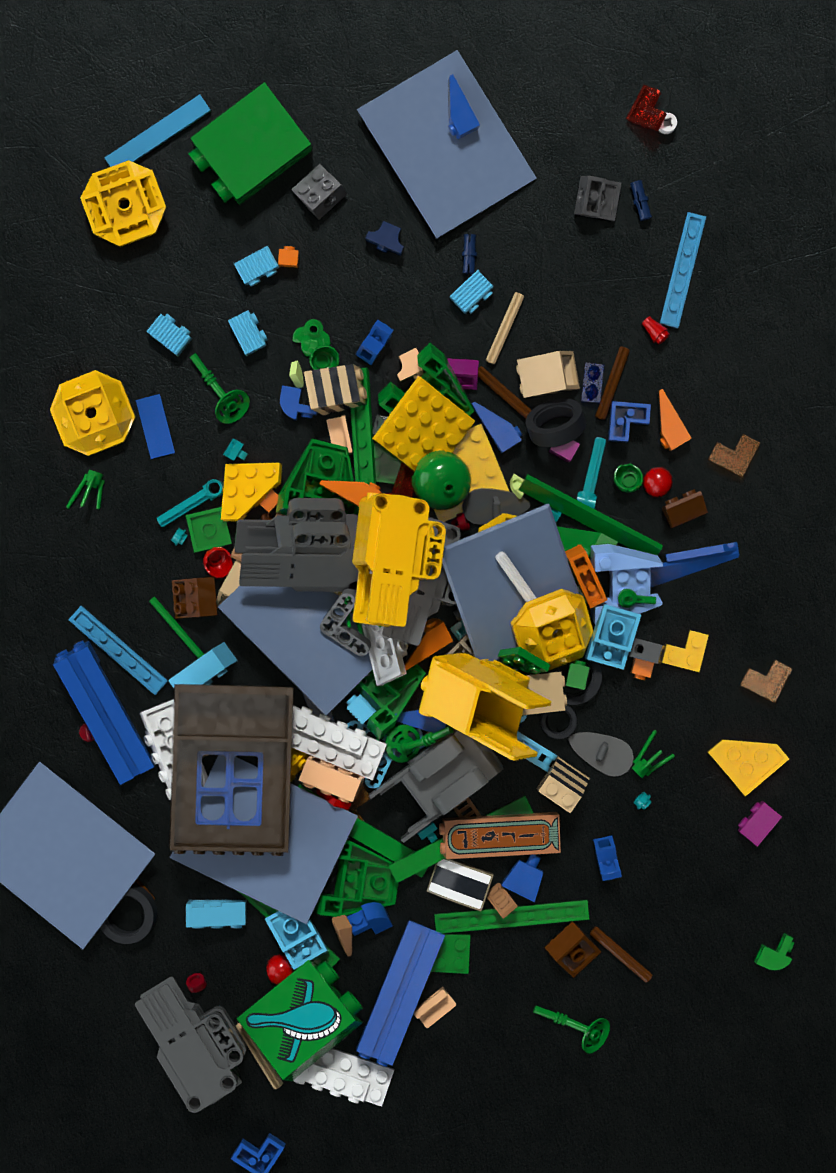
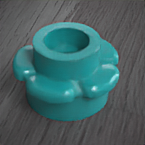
(179, 536)
(642, 801)

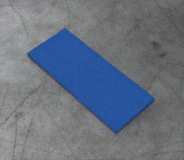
(155, 426)

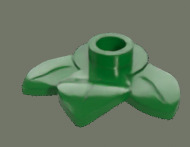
(310, 340)

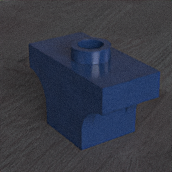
(386, 238)

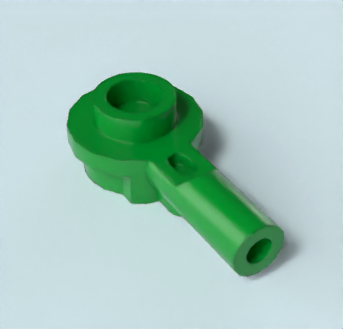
(628, 598)

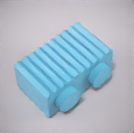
(257, 266)
(472, 292)
(247, 332)
(169, 334)
(360, 708)

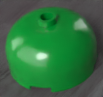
(435, 474)

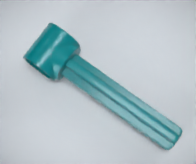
(587, 495)
(190, 503)

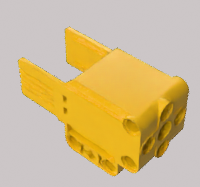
(397, 540)
(480, 701)

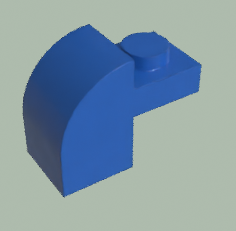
(374, 342)
(291, 405)
(607, 858)
(371, 916)

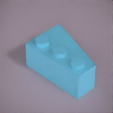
(206, 667)
(216, 913)

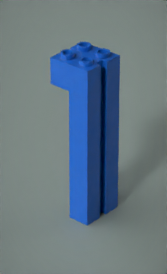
(102, 711)
(400, 993)

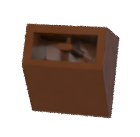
(685, 509)
(194, 597)

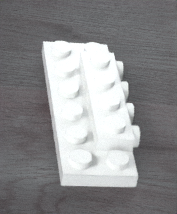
(385, 654)
(159, 736)
(336, 742)
(348, 1076)

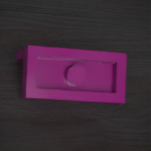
(466, 372)

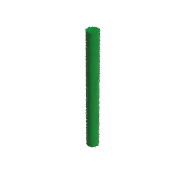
(176, 627)

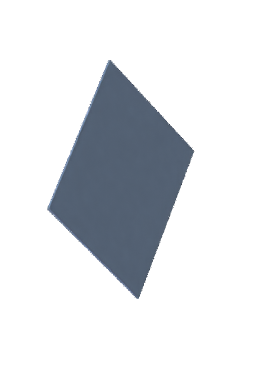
(441, 173)
(483, 589)
(289, 633)
(66, 855)
(282, 882)

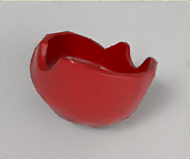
(657, 481)
(218, 562)
(278, 968)

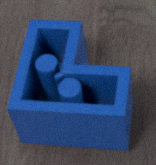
(624, 414)
(259, 1159)

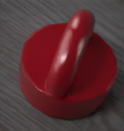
(462, 521)
(85, 733)
(196, 983)

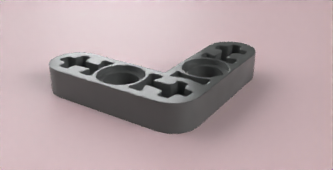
(339, 626)

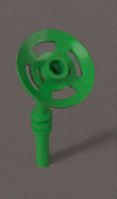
(225, 400)
(406, 744)
(589, 1031)

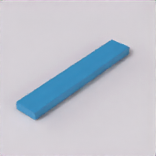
(160, 132)
(682, 270)
(118, 650)

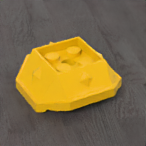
(119, 183)
(112, 418)
(542, 616)

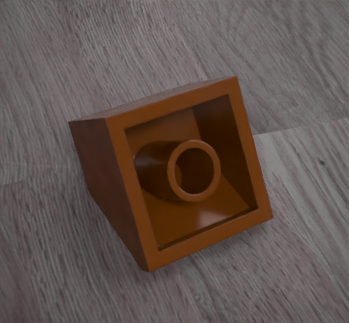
(572, 949)

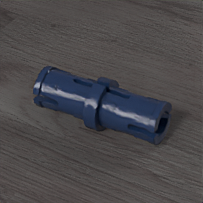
(641, 200)
(469, 254)

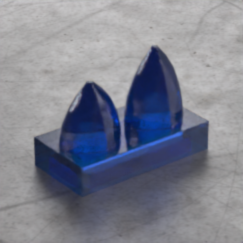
(592, 382)

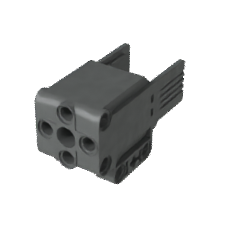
(308, 543)
(428, 600)
(445, 777)
(193, 1045)

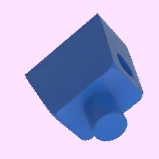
(524, 877)

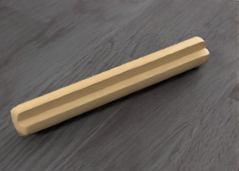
(505, 328)
(265, 1065)

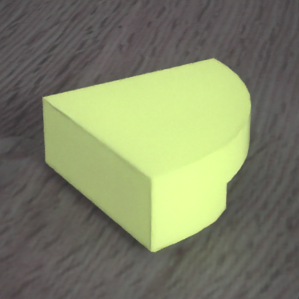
(296, 374)
(515, 483)

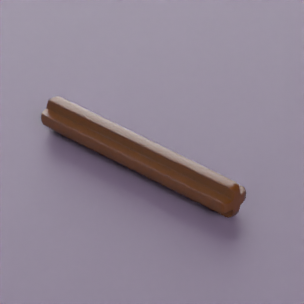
(612, 383)
(503, 392)
(621, 954)

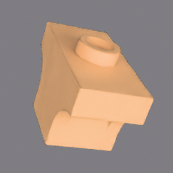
(409, 366)

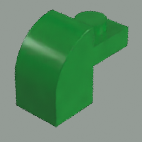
(777, 958)

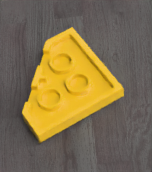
(247, 487)
(747, 762)

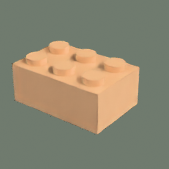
(331, 779)

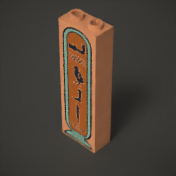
(500, 835)

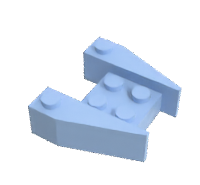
(626, 571)

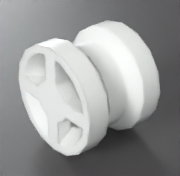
(665, 127)

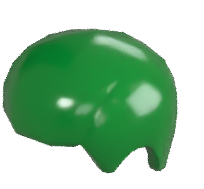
(324, 357)
(628, 478)

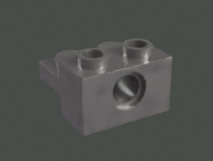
(319, 191)
(597, 198)

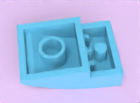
(613, 636)
(296, 939)

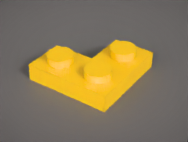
(691, 656)

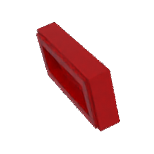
(334, 801)

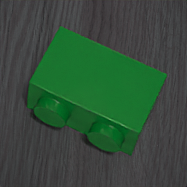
(577, 674)

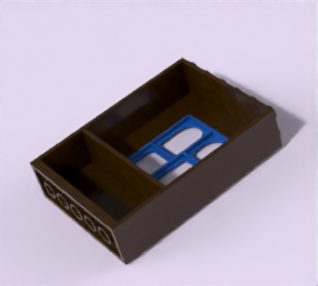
(231, 723)

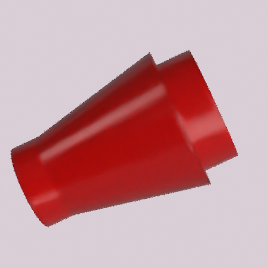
(655, 330)

